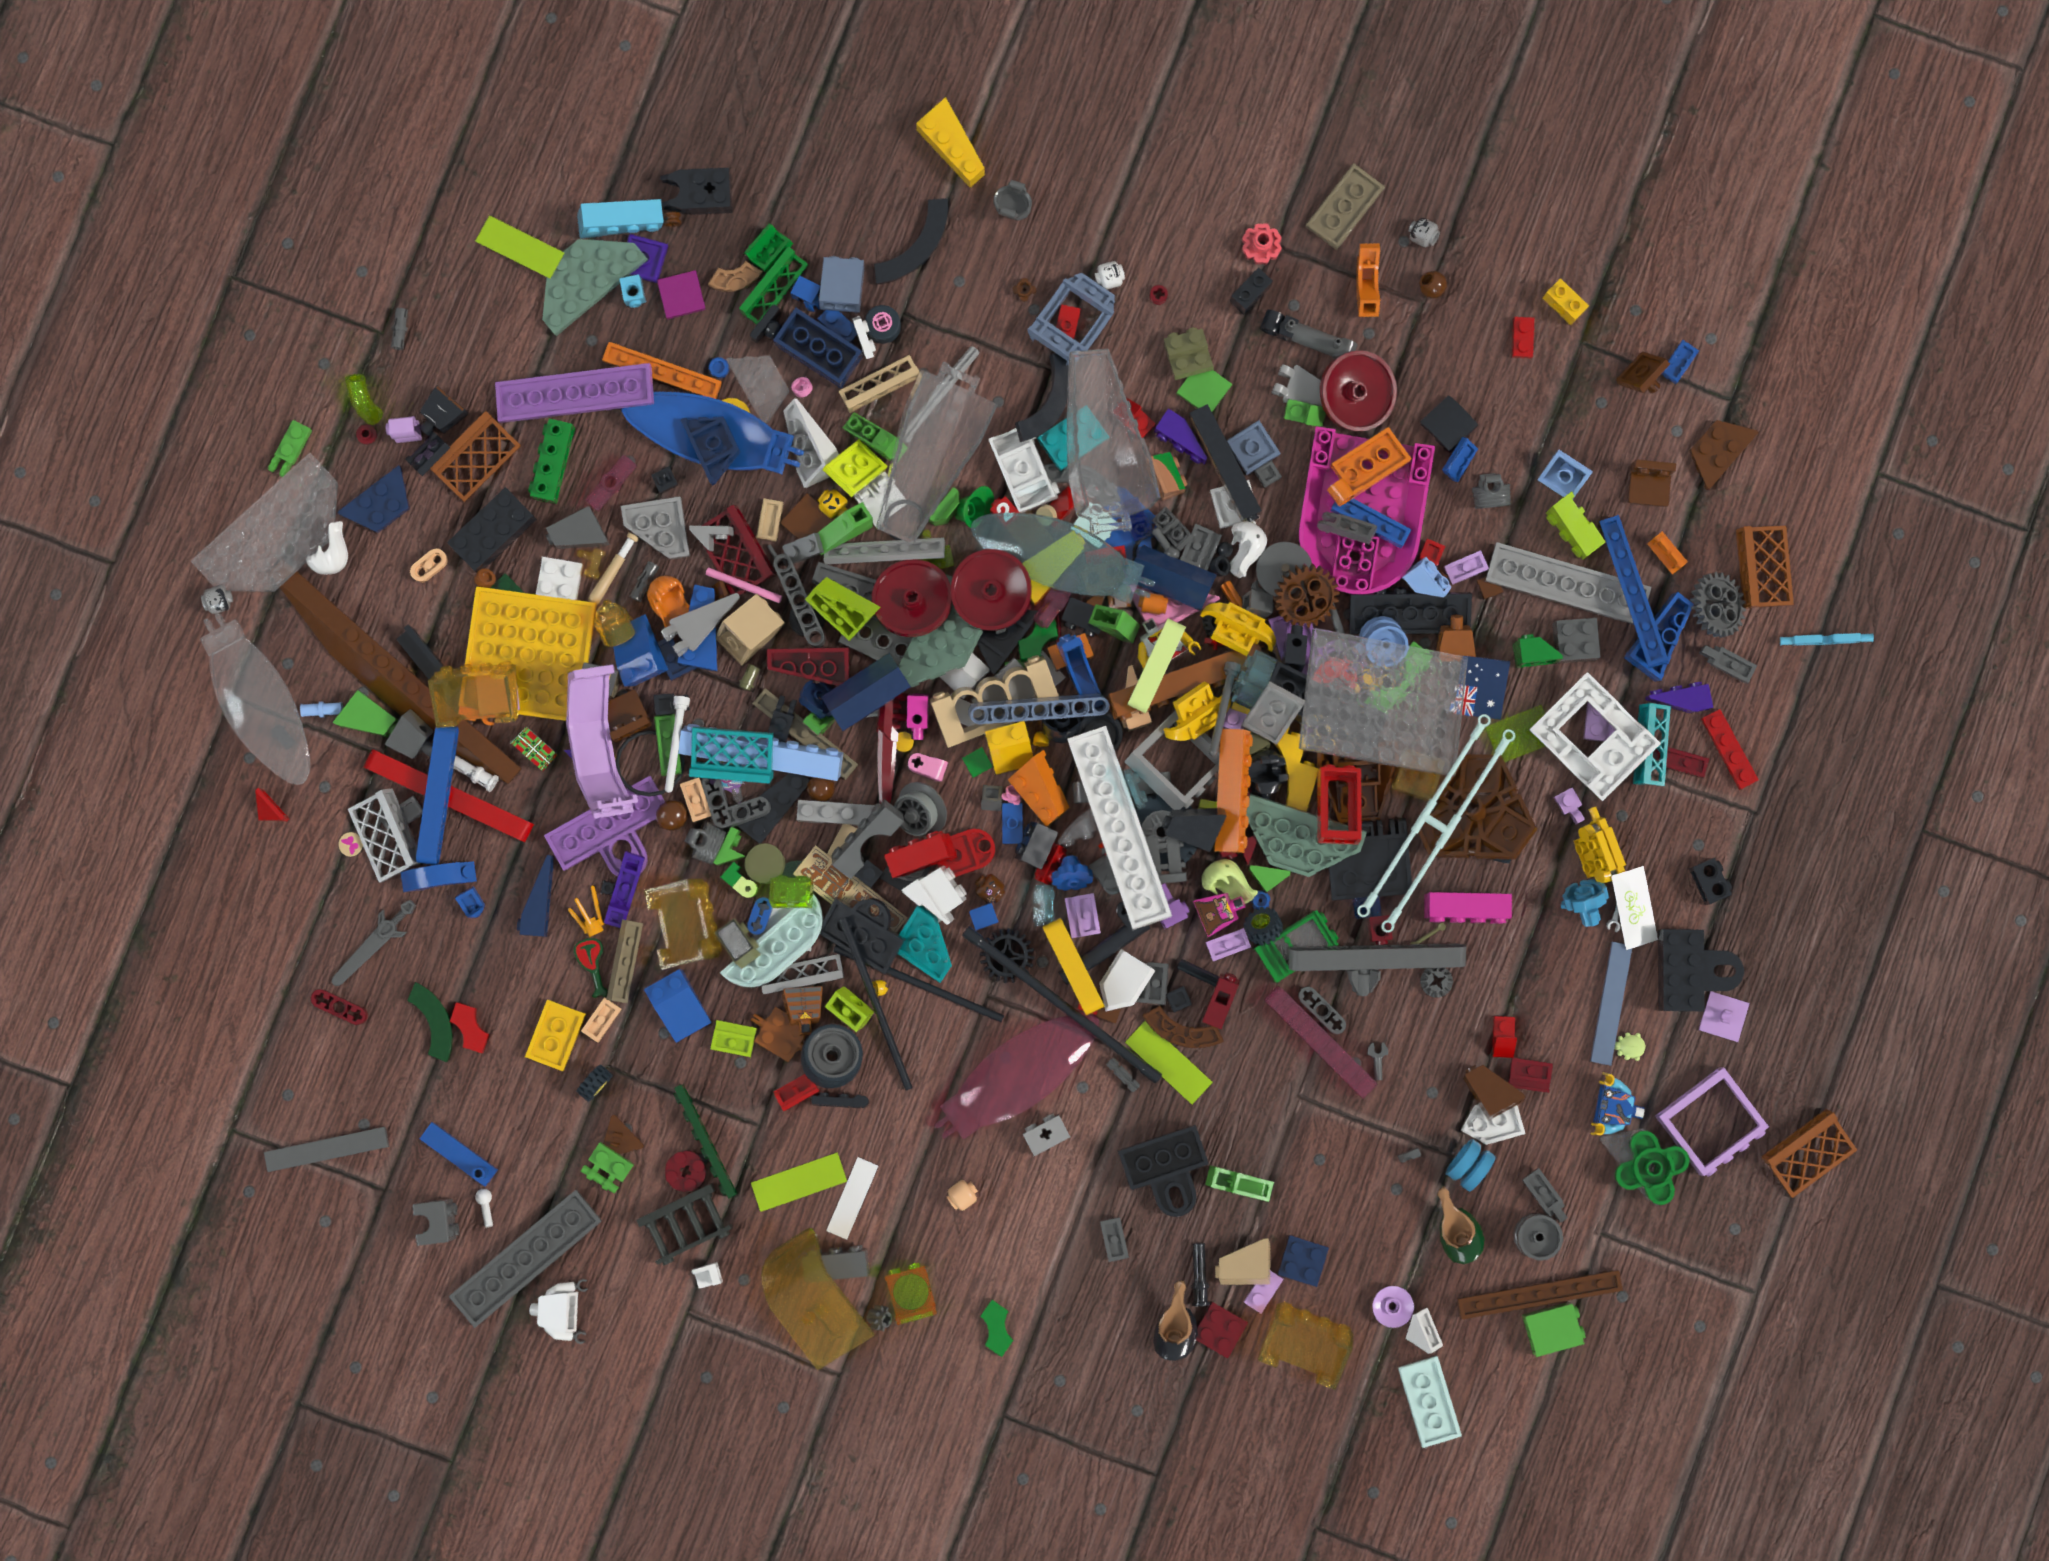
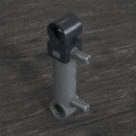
(1290, 330)

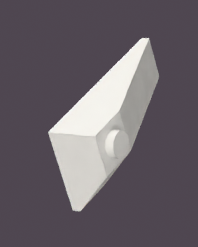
(812, 440)

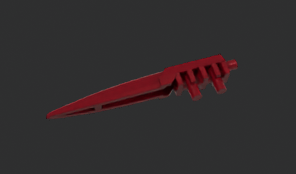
(887, 742)

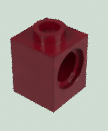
(1372, 923)

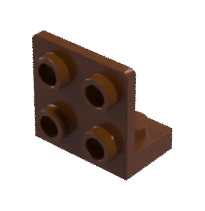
(1650, 482)
(626, 716)

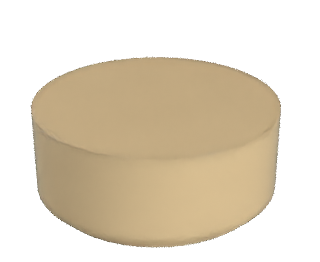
(1047, 510)

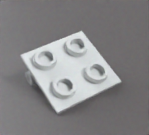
(872, 495)

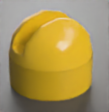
(1040, 739)
(879, 986)

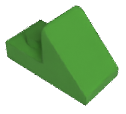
(1304, 412)
(818, 725)
(726, 853)

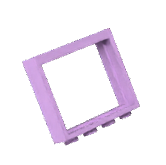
(1692, 1094)

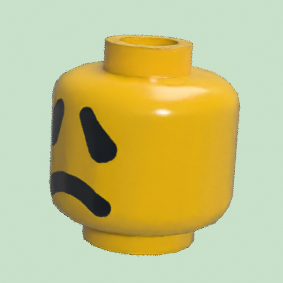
(832, 503)

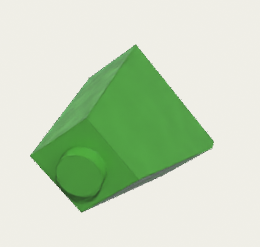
(1115, 623)
(366, 716)

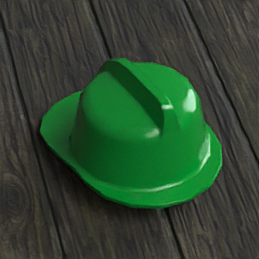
(975, 505)

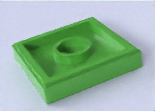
(1204, 389)

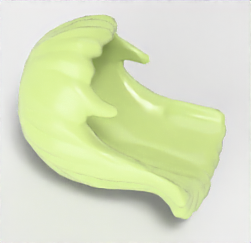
(1229, 879)

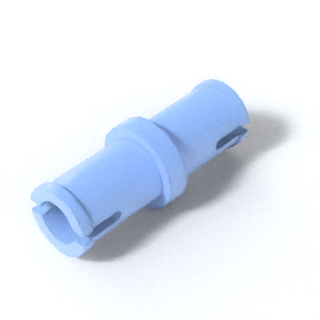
(321, 709)

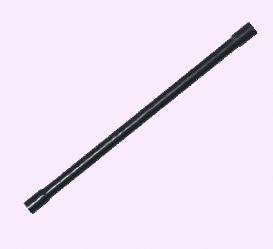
(979, 941)

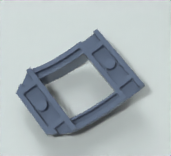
(1058, 340)

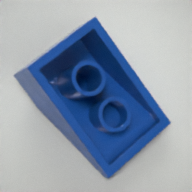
(639, 656)
(678, 1005)

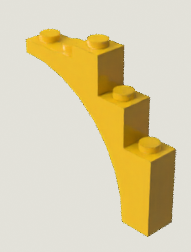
(1301, 776)

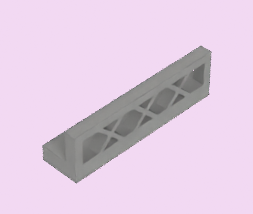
(808, 980)

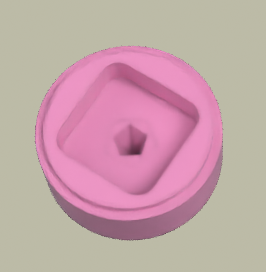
(801, 387)

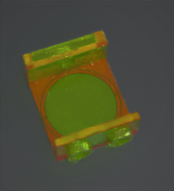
(911, 1293)

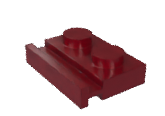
(1530, 1075)

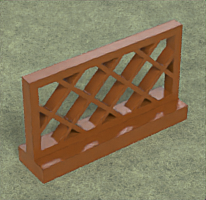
(463, 443)
(1748, 565)
(1796, 1142)

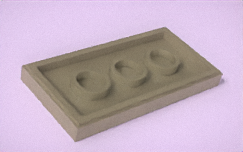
(1345, 206)

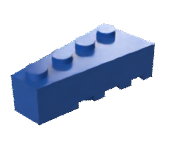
(1670, 622)

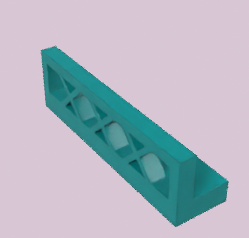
(1648, 719)

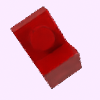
(1145, 424)
(1504, 1037)

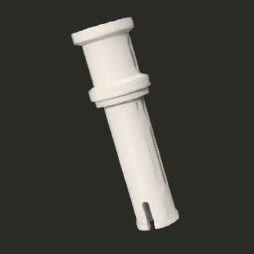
(476, 774)

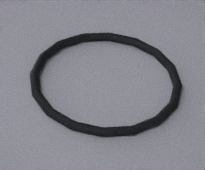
(623, 780)

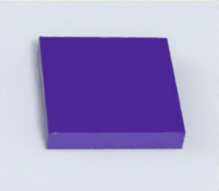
(654, 252)

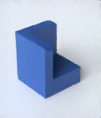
(805, 290)
(983, 916)

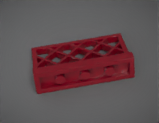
(752, 547)

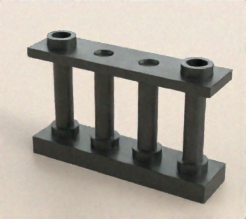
(668, 1213)

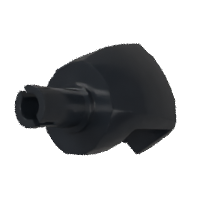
(1266, 773)

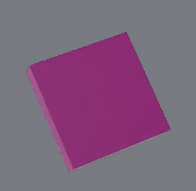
(681, 294)

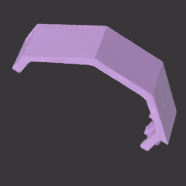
(592, 743)

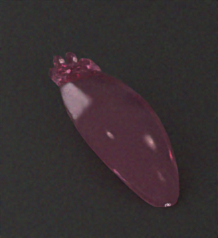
(1018, 1075)

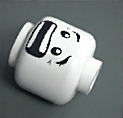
(1110, 275)

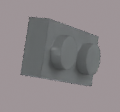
(803, 548)
(1114, 1239)

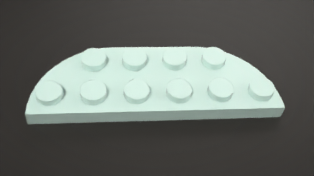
(779, 947)

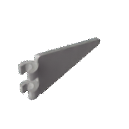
(1301, 385)
(697, 624)

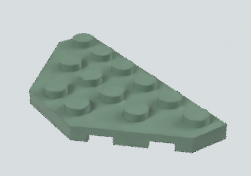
(584, 277)
(940, 650)
(1291, 837)

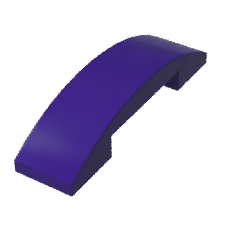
(624, 889)

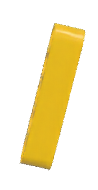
(1073, 966)

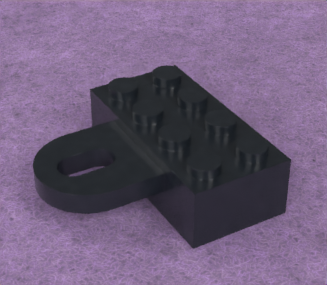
(1688, 970)
(1166, 1164)

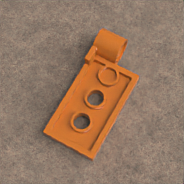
(1355, 478)

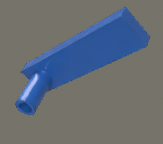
(458, 1154)

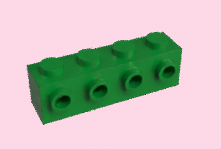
(552, 461)

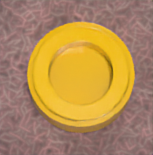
(904, 742)

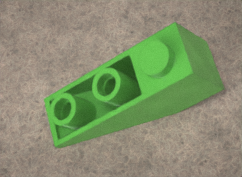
(871, 435)
(845, 527)

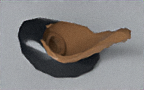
(1176, 1328)

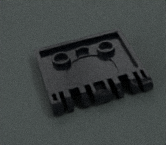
(1361, 872)

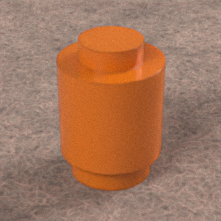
(1154, 604)

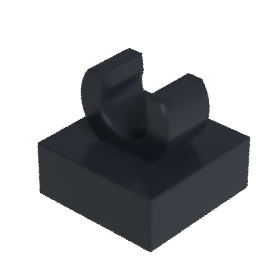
(664, 480)

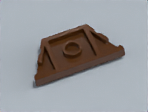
(1719, 449)

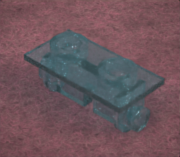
(1044, 896)

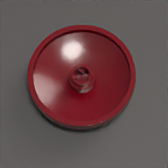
(1358, 391)
(991, 589)
(912, 598)

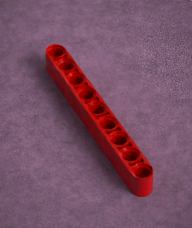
(458, 799)

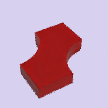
(465, 1018)

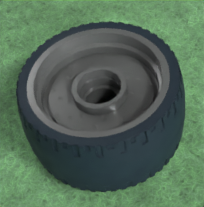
(836, 1041)

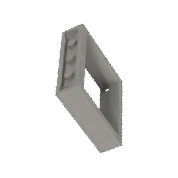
(1157, 781)

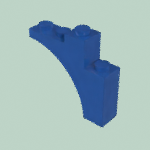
(1078, 667)

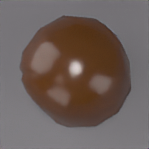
(671, 815)

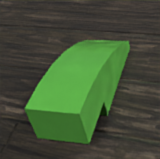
(1239, 1183)

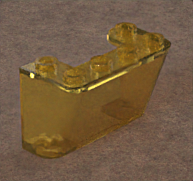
(474, 693)
(685, 922)
(1307, 1343)

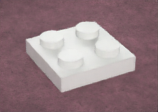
(559, 578)

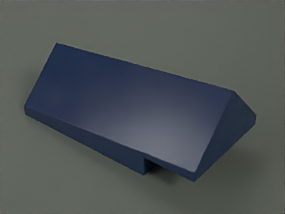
(1175, 578)
(866, 692)

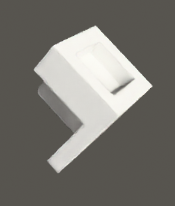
(708, 1275)

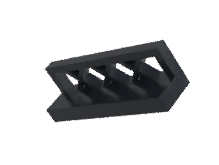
(419, 652)

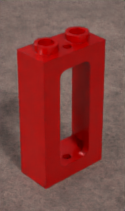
(1352, 777)

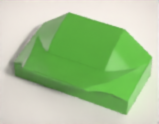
(946, 509)

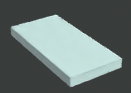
(1429, 1401)

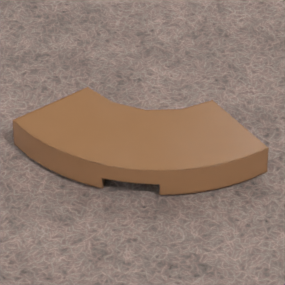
(735, 279)

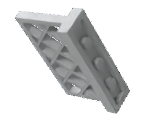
(397, 825)

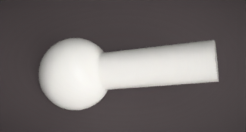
(483, 1198)

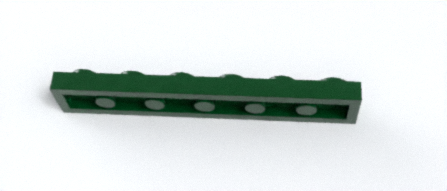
(708, 1149)

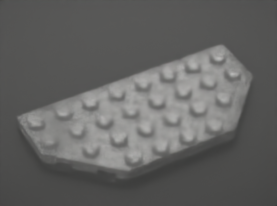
(274, 533)

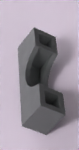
(883, 820)

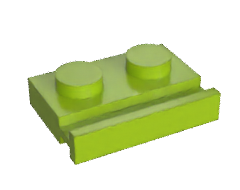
(733, 1038)

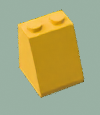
(1009, 747)

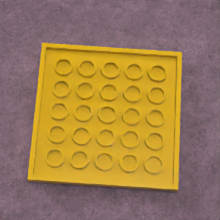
(538, 635)

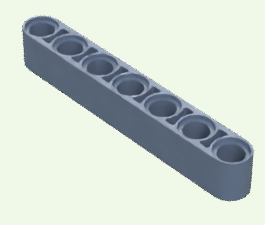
(1048, 708)

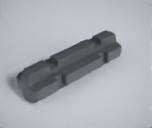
(1122, 1074)

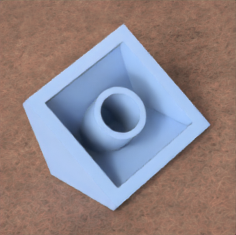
(1564, 474)

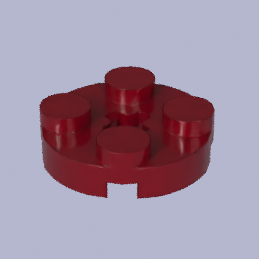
(696, 1166)

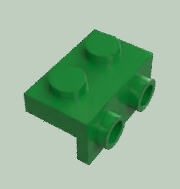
(767, 248)

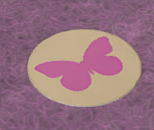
(350, 844)

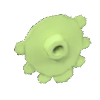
(1630, 1046)

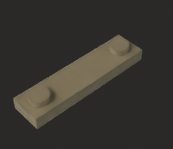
(624, 961)

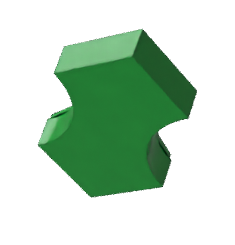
(1036, 641)
(998, 1338)

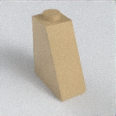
(1246, 1265)

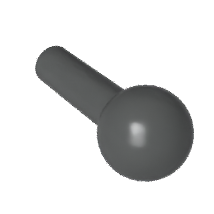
(1170, 550)

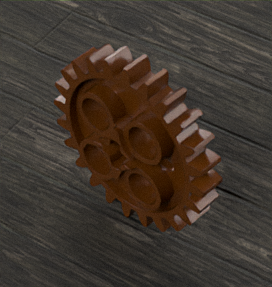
(1324, 588)

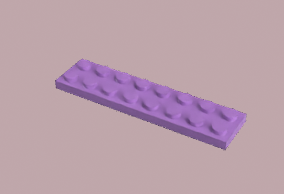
(574, 393)

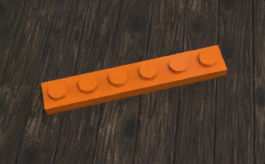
(664, 371)

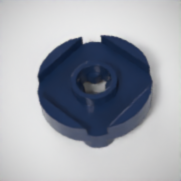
(810, 698)

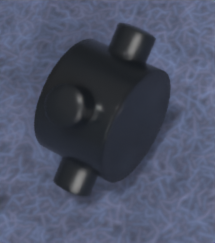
(607, 888)

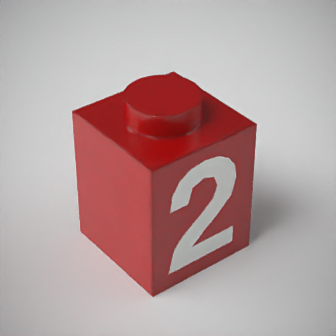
(1003, 506)

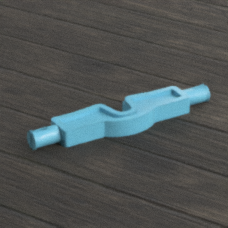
(1826, 640)

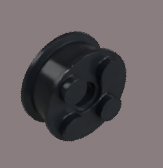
(1113, 726)

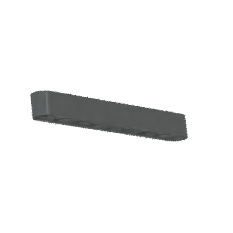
(1377, 957)

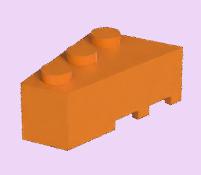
(1039, 789)

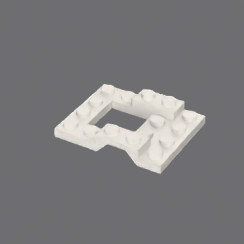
(1615, 756)

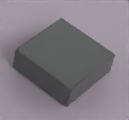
(1267, 474)

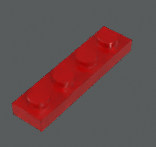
(1729, 749)

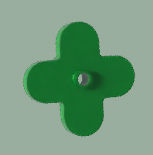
(1666, 1164)

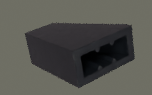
(1195, 826)

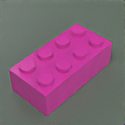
(1472, 906)

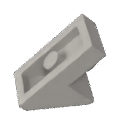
(706, 534)

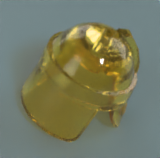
(613, 624)

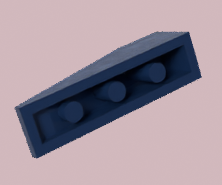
(536, 911)

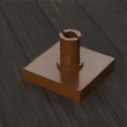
(1643, 373)

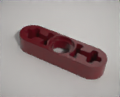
(323, 1006)

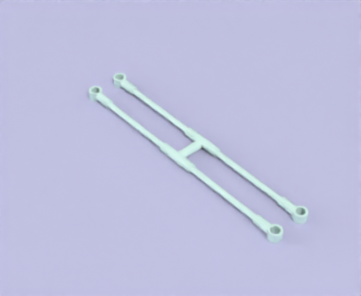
(1445, 829)

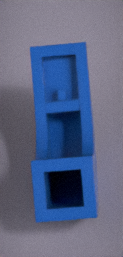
(438, 875)

